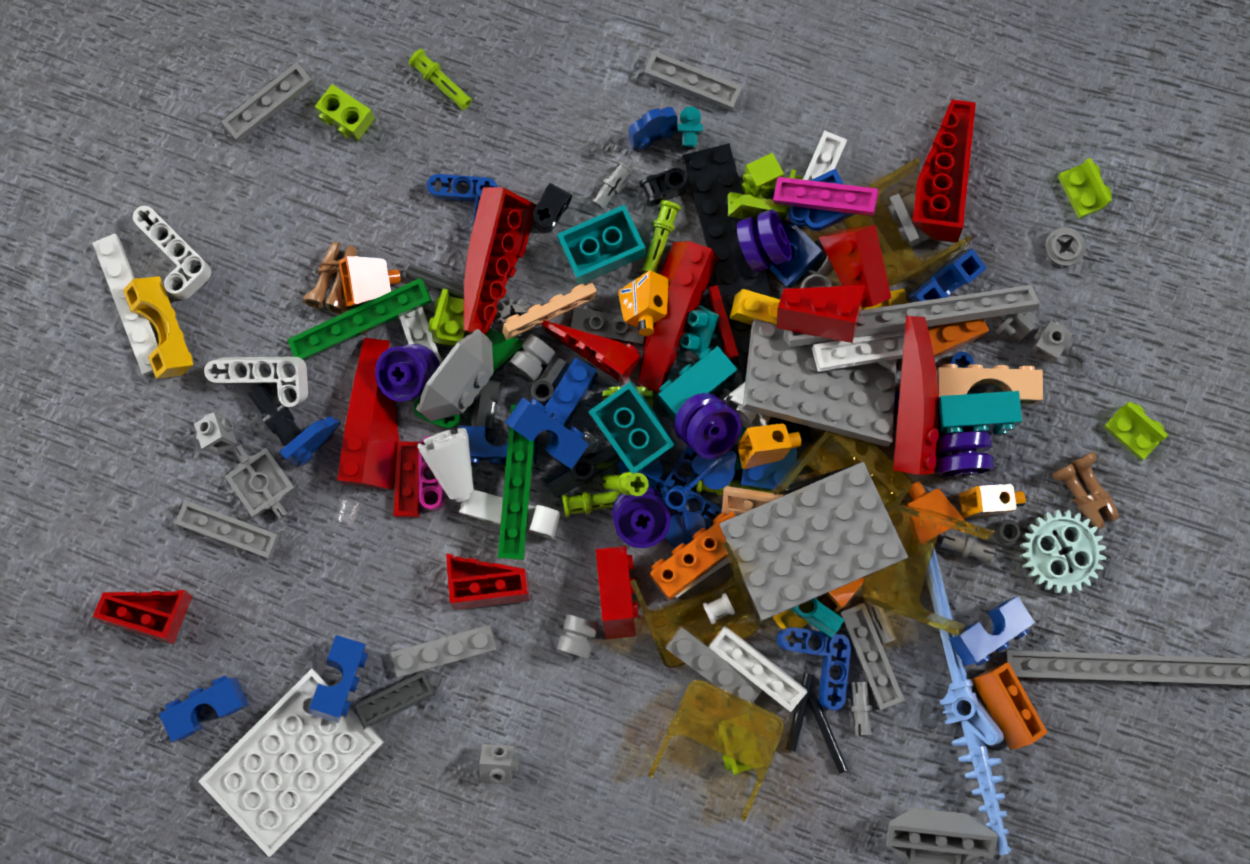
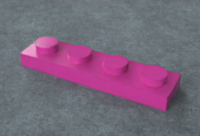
(826, 196)

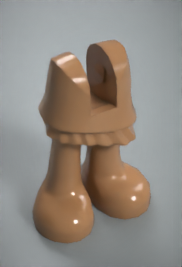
(328, 269)
(1091, 503)

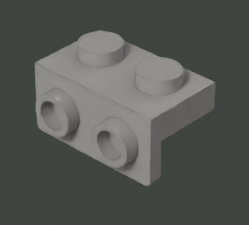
(903, 211)

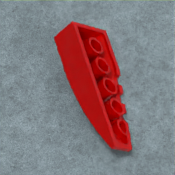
(944, 177)
(494, 248)
(688, 274)
(918, 402)
(370, 426)

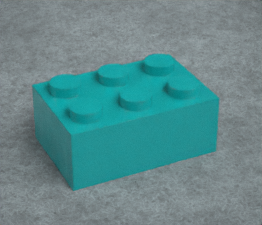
(601, 244)
(707, 376)
(979, 413)
(632, 428)

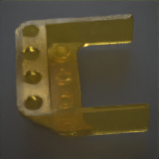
(897, 255)
(837, 451)
(901, 584)
(693, 617)
(727, 726)

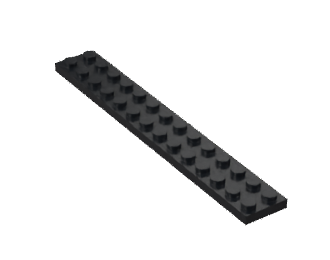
(711, 179)

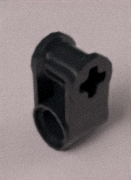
(662, 186)
(552, 204)

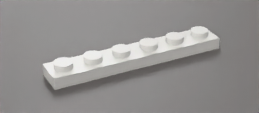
(118, 276)

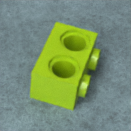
(347, 109)
(761, 176)

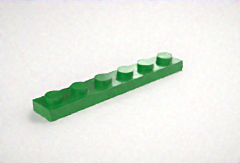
(360, 320)
(516, 496)

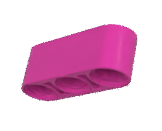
(429, 486)

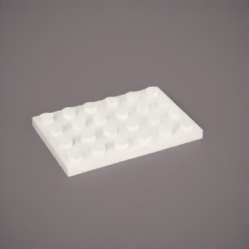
(288, 766)

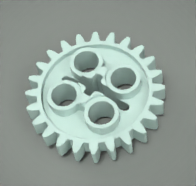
(1084, 543)

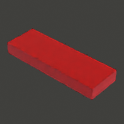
(722, 324)
(407, 480)

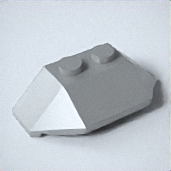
(458, 378)
(940, 838)

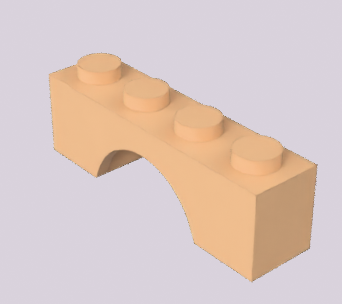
(959, 381)

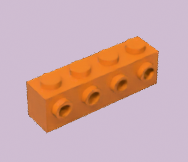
(691, 560)

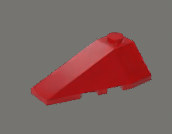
(606, 354)

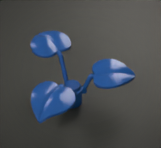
(715, 475)

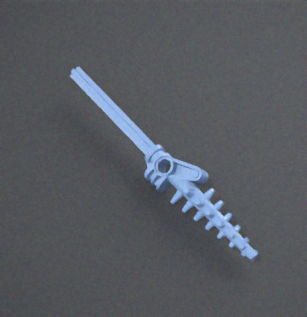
(977, 726)

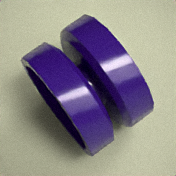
(764, 240)
(405, 371)
(708, 425)
(964, 454)
(642, 531)

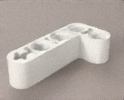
(170, 247)
(256, 373)
(488, 507)

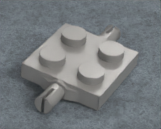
(260, 482)

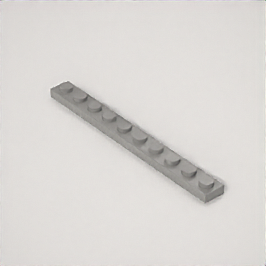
(936, 312)
(1129, 667)

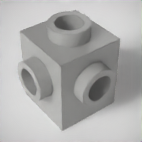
(1051, 341)
(215, 433)
(497, 763)

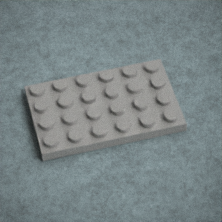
(842, 400)
(813, 541)

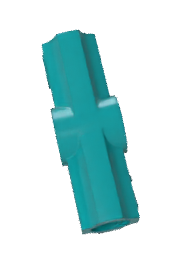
(821, 618)

